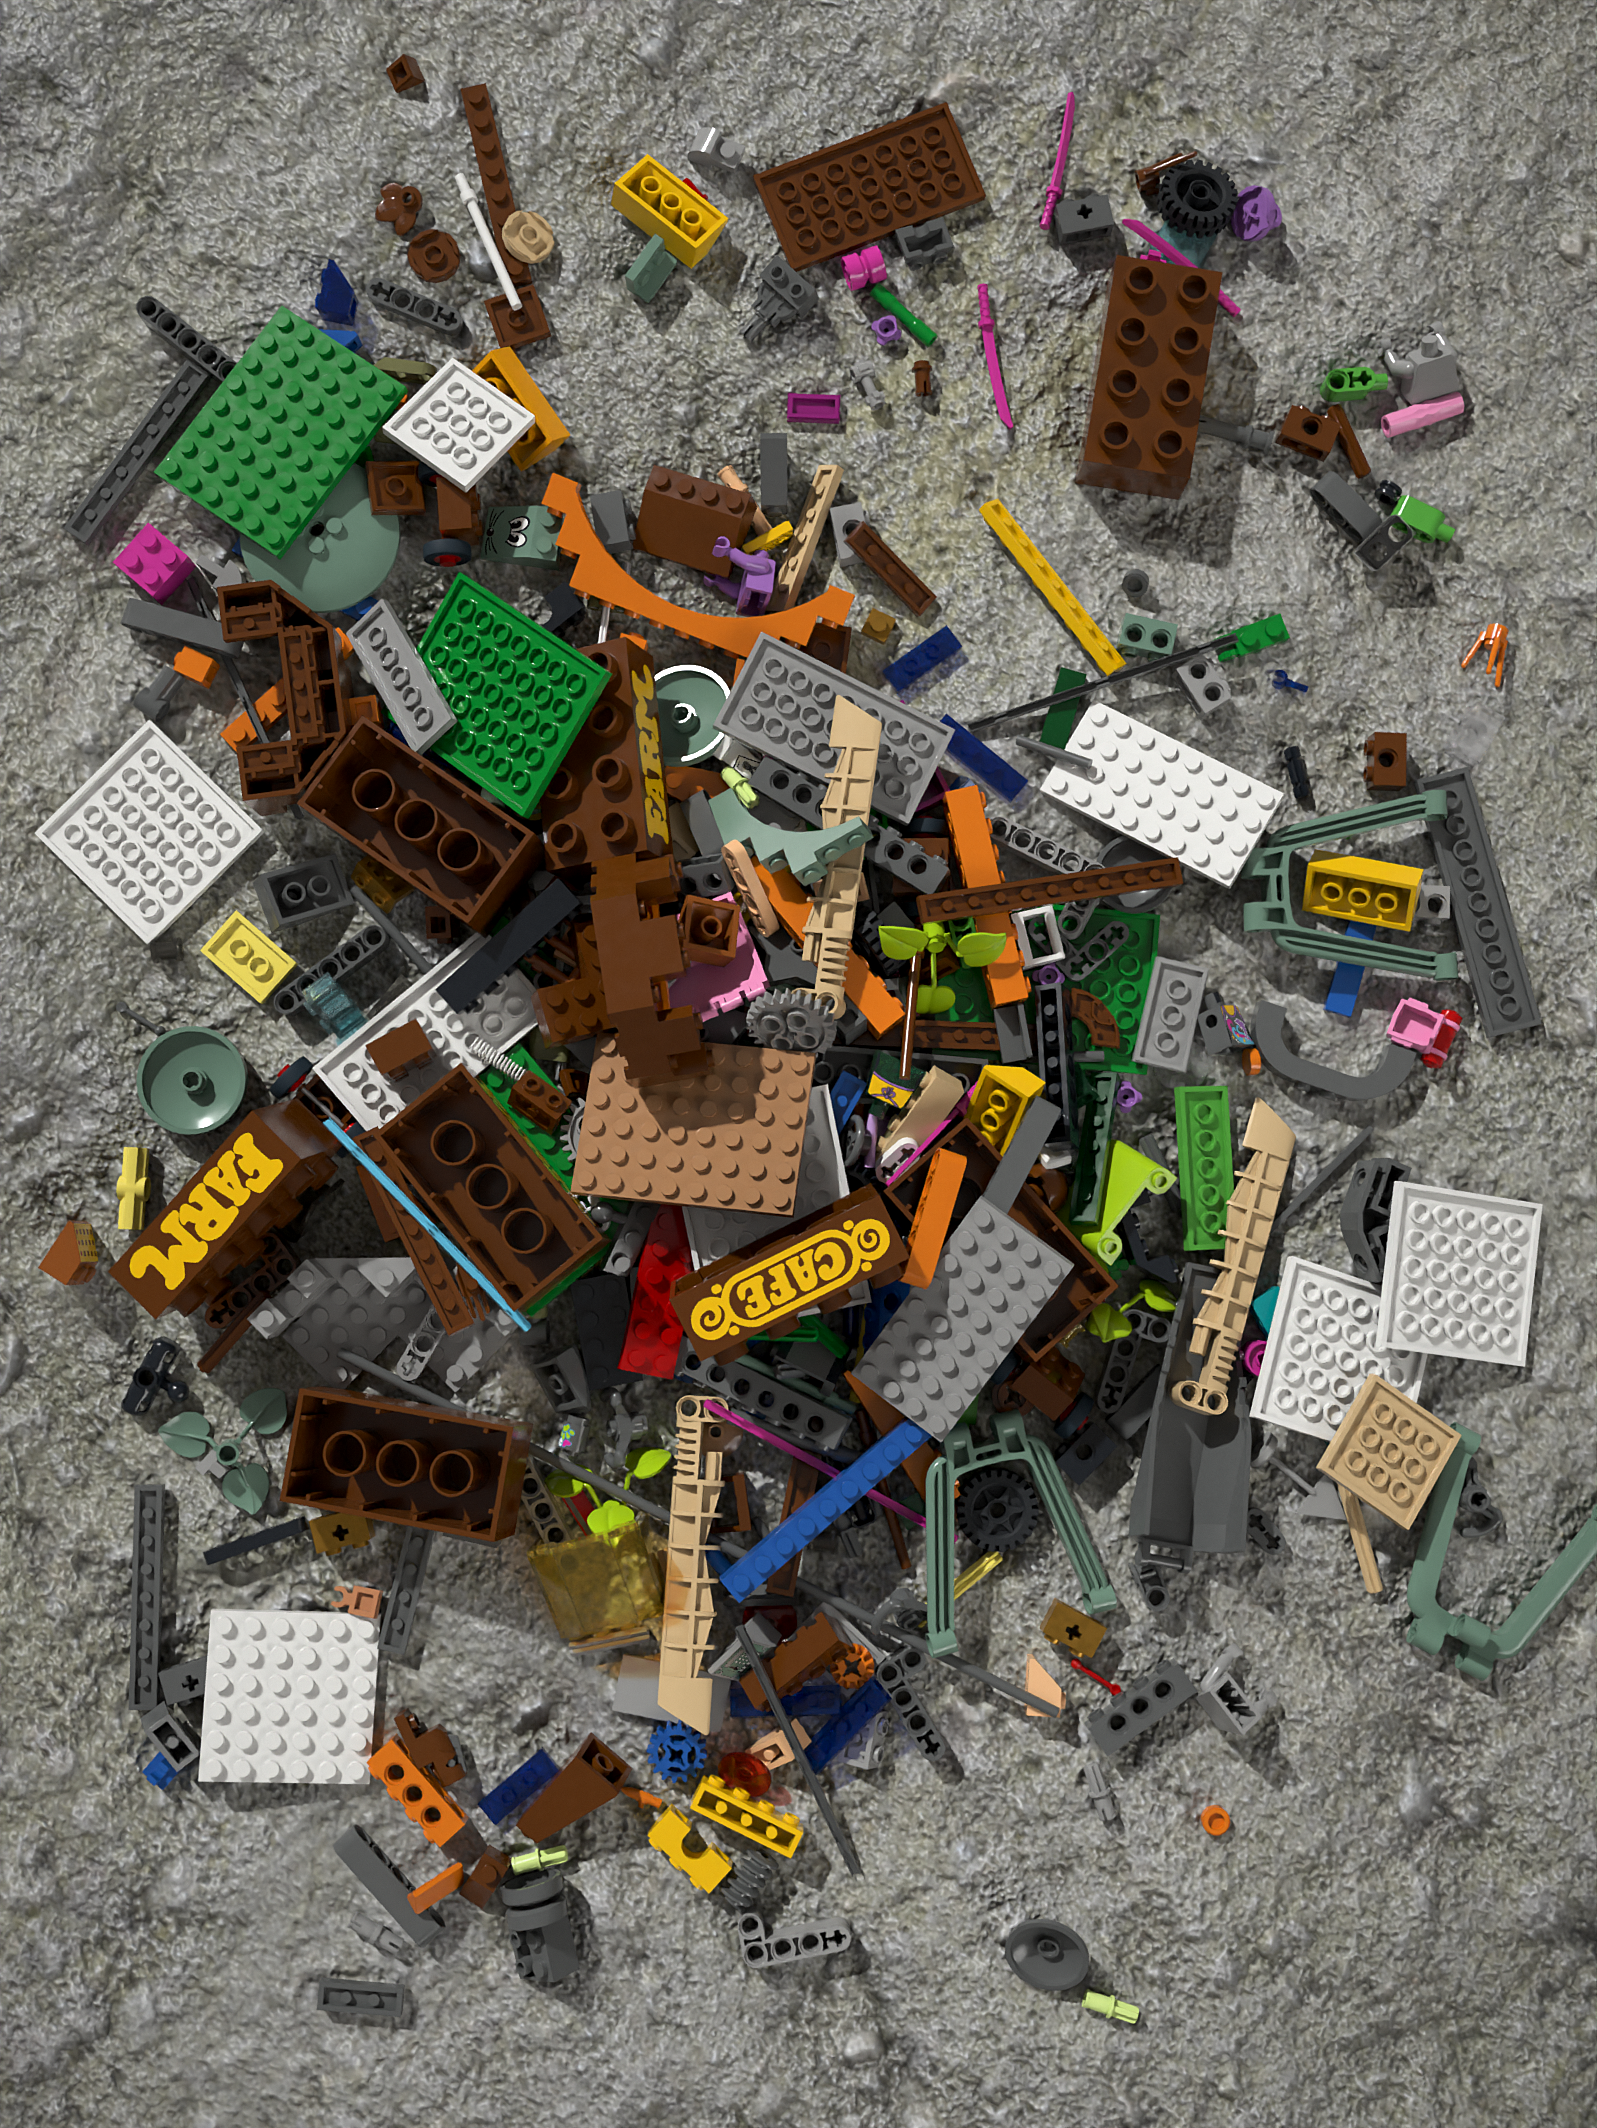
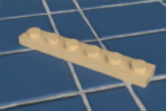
(805, 538)

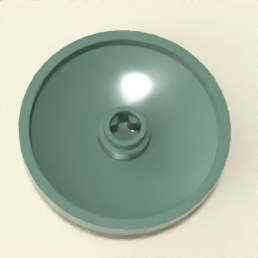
(687, 708)
(192, 1080)

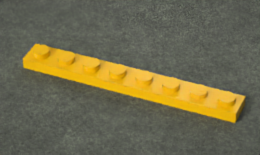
(1052, 586)

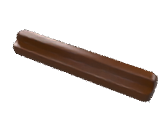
(1349, 442)

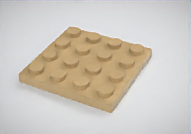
(1388, 1451)

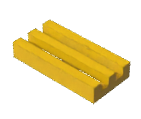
(769, 539)

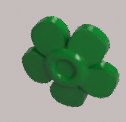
(1123, 1265)

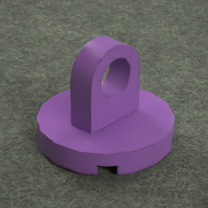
(1255, 214)

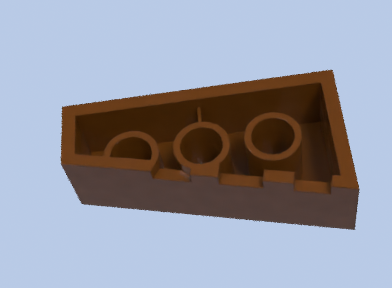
(799, 1660)

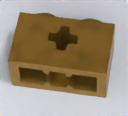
(326, 1535)
(1089, 1630)

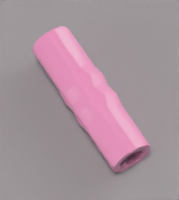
(1422, 414)

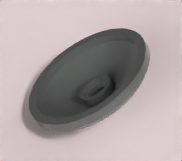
(1124, 852)
(1047, 1954)

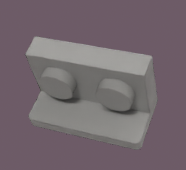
(866, 1748)

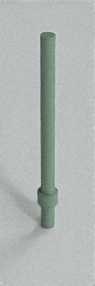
(798, 1384)

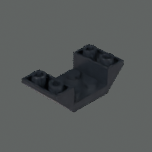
(1159, 1266)

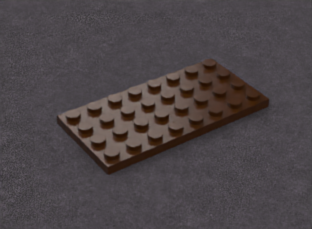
(869, 187)

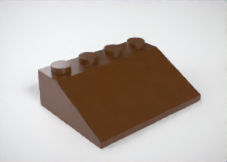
(685, 518)

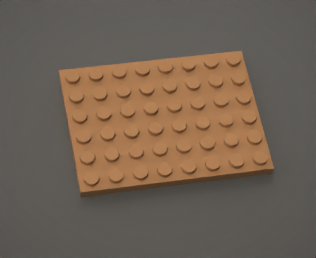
(698, 1140)

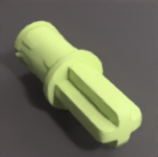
(740, 786)
(539, 1859)
(1110, 2006)

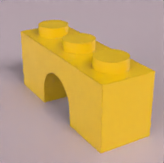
(704, 1867)

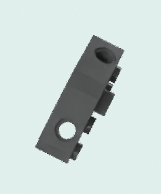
(1367, 1214)

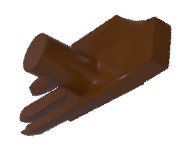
(470, 1288)

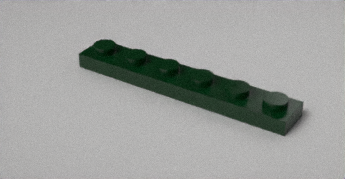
(1094, 1151)

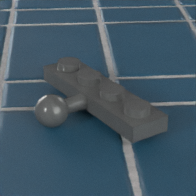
(629, 1235)

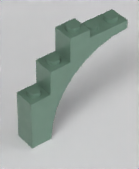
(778, 848)

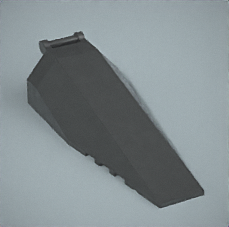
(1192, 1464)

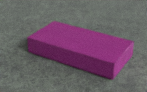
(813, 408)

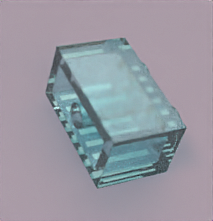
(333, 1006)

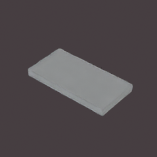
(1170, 1015)
(639, 1687)

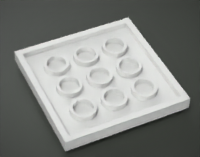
(459, 424)

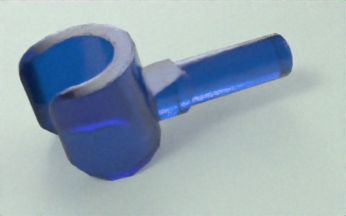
(1287, 682)

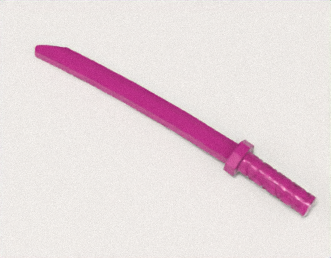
(1053, 191)
(1175, 256)
(986, 325)
(958, 1109)

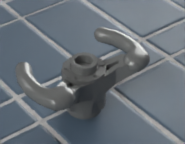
(621, 1427)
(1475, 1499)
(906, 1610)

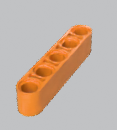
(932, 1217)

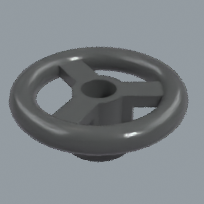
(855, 1143)

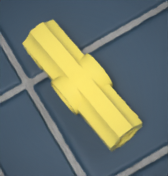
(133, 1188)

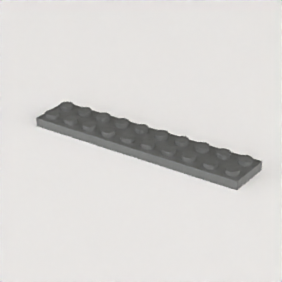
(1480, 907)

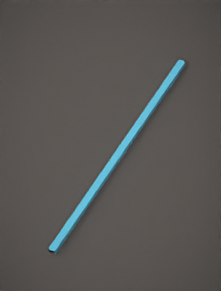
(439, 1237)

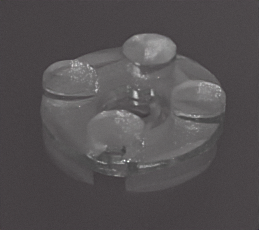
(1195, 1073)

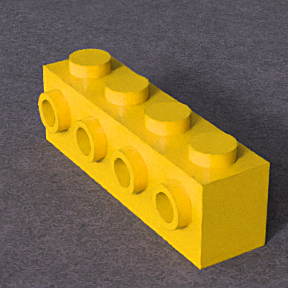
(747, 1816)

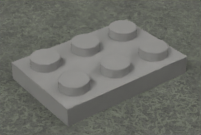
(853, 1635)

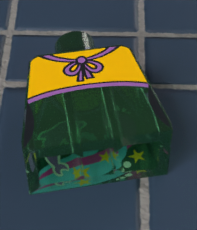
(887, 1087)

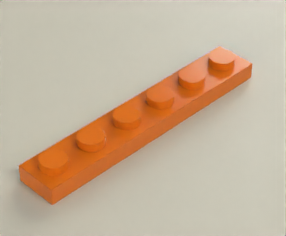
(270, 708)

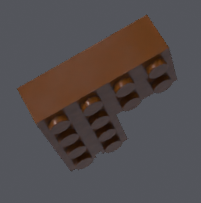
(578, 1007)

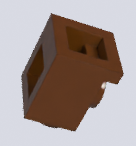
(441, 925)

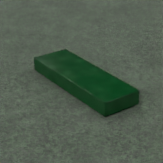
(1061, 715)

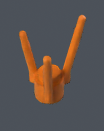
(1494, 641)

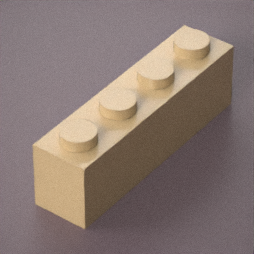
(923, 1111)

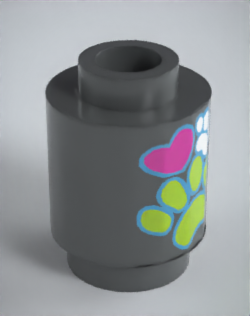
(574, 1435)

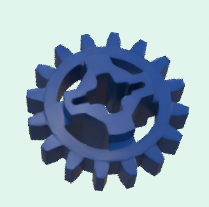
(670, 1760)

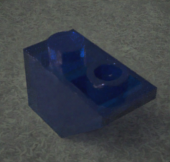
(337, 298)

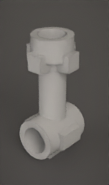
(863, 372)

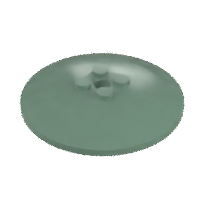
(342, 562)

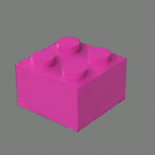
(154, 563)

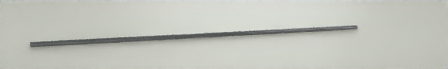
(713, 1539)

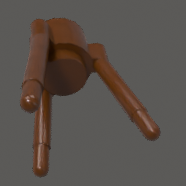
(1149, 177)

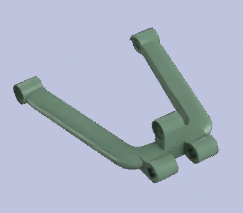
(1275, 912)
(961, 1456)
(1479, 1643)

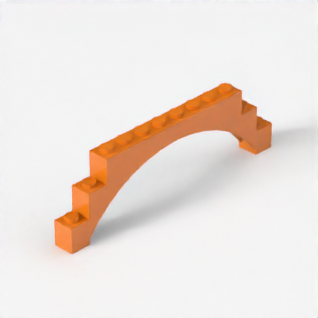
(604, 578)

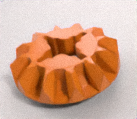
(852, 1679)

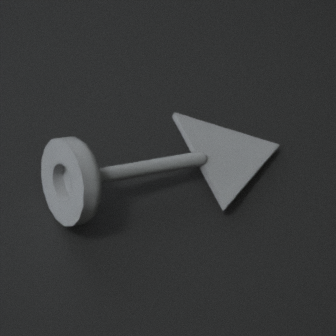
(1322, 1498)

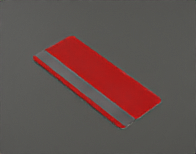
(580, 1509)

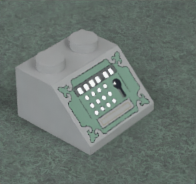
(732, 1659)

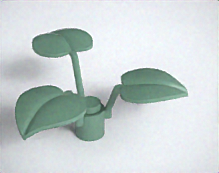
(242, 1486)

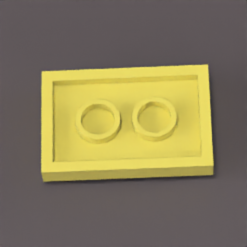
(249, 957)

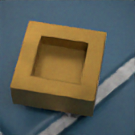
(878, 626)

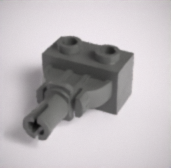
(779, 298)

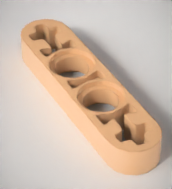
(750, 888)

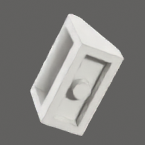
(1022, 942)

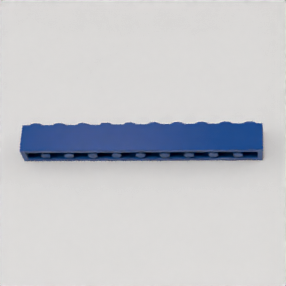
(823, 1508)

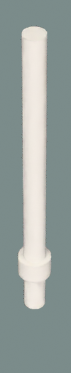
(470, 201)

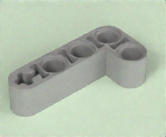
(794, 1935)

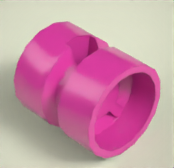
(863, 268)
(1253, 1354)

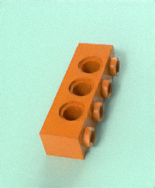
(433, 1794)

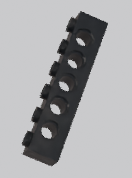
(1057, 1063)

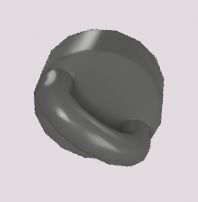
(1135, 583)

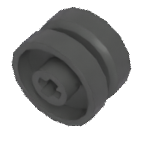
(534, 1899)

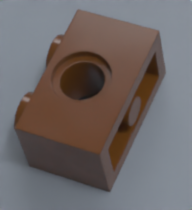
(1295, 438)
(1394, 748)

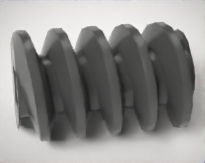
(749, 1879)

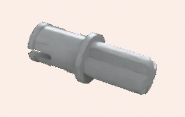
(1099, 1791)

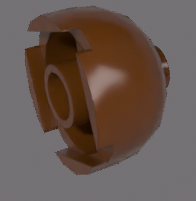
(1049, 1186)

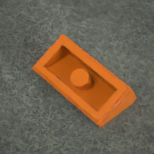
(436, 1888)

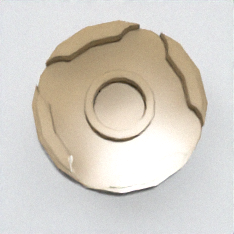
(528, 236)

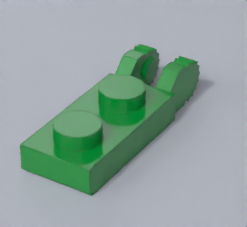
(1256, 637)

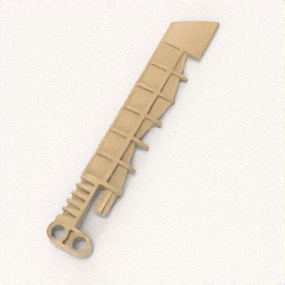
(836, 900)
(1246, 1234)
(687, 1587)

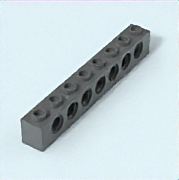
(931, 881)
(834, 1421)

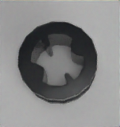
(1388, 492)

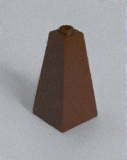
(580, 1786)

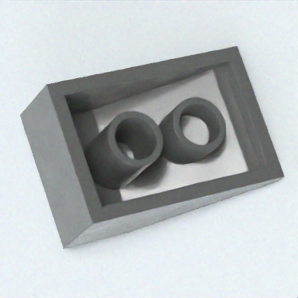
(302, 892)

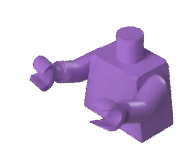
(756, 582)

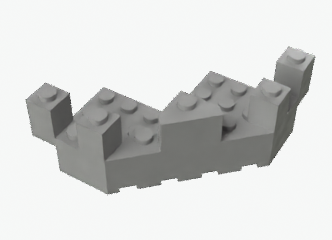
(365, 1308)

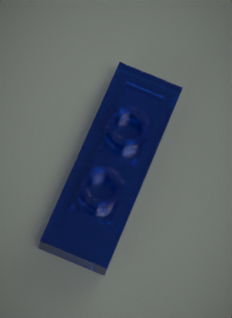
(922, 659)
(518, 1786)

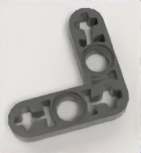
(1072, 954)

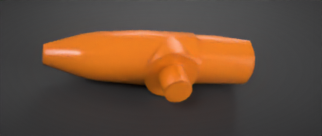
(642, 1797)

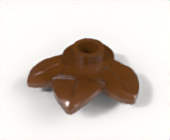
(396, 209)

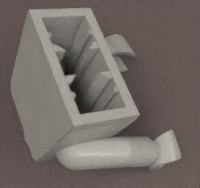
(1425, 371)
(1226, 1701)

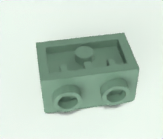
(650, 269)

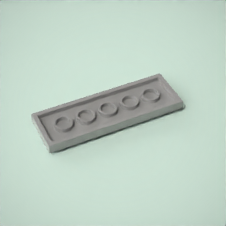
(401, 677)

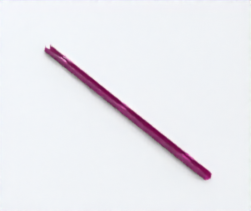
(811, 1460)

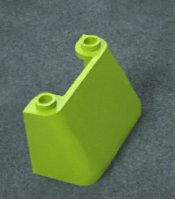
(1125, 1179)

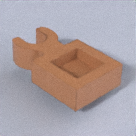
(361, 1601)

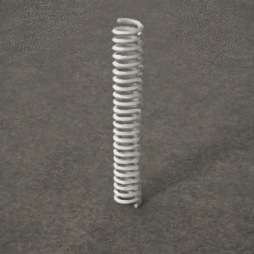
(497, 1064)

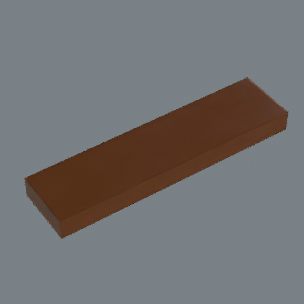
(890, 569)

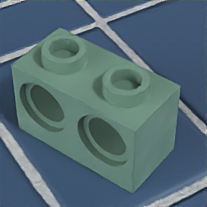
(1147, 630)

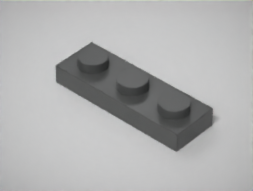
(360, 1997)

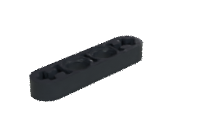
(255, 1540)

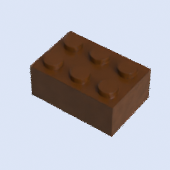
(401, 1051)

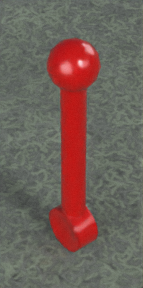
(1113, 1688)

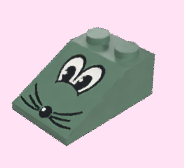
(522, 536)

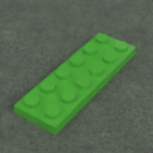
(1204, 1164)

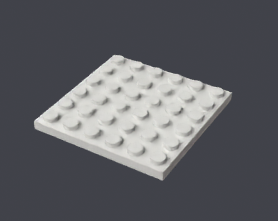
(149, 832)
(1458, 1274)
(1325, 1350)
(289, 1697)

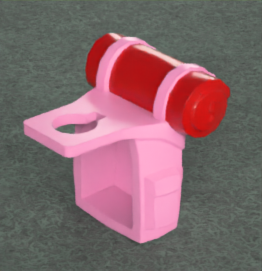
(1424, 1030)

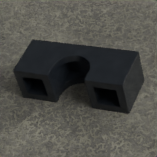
(565, 608)

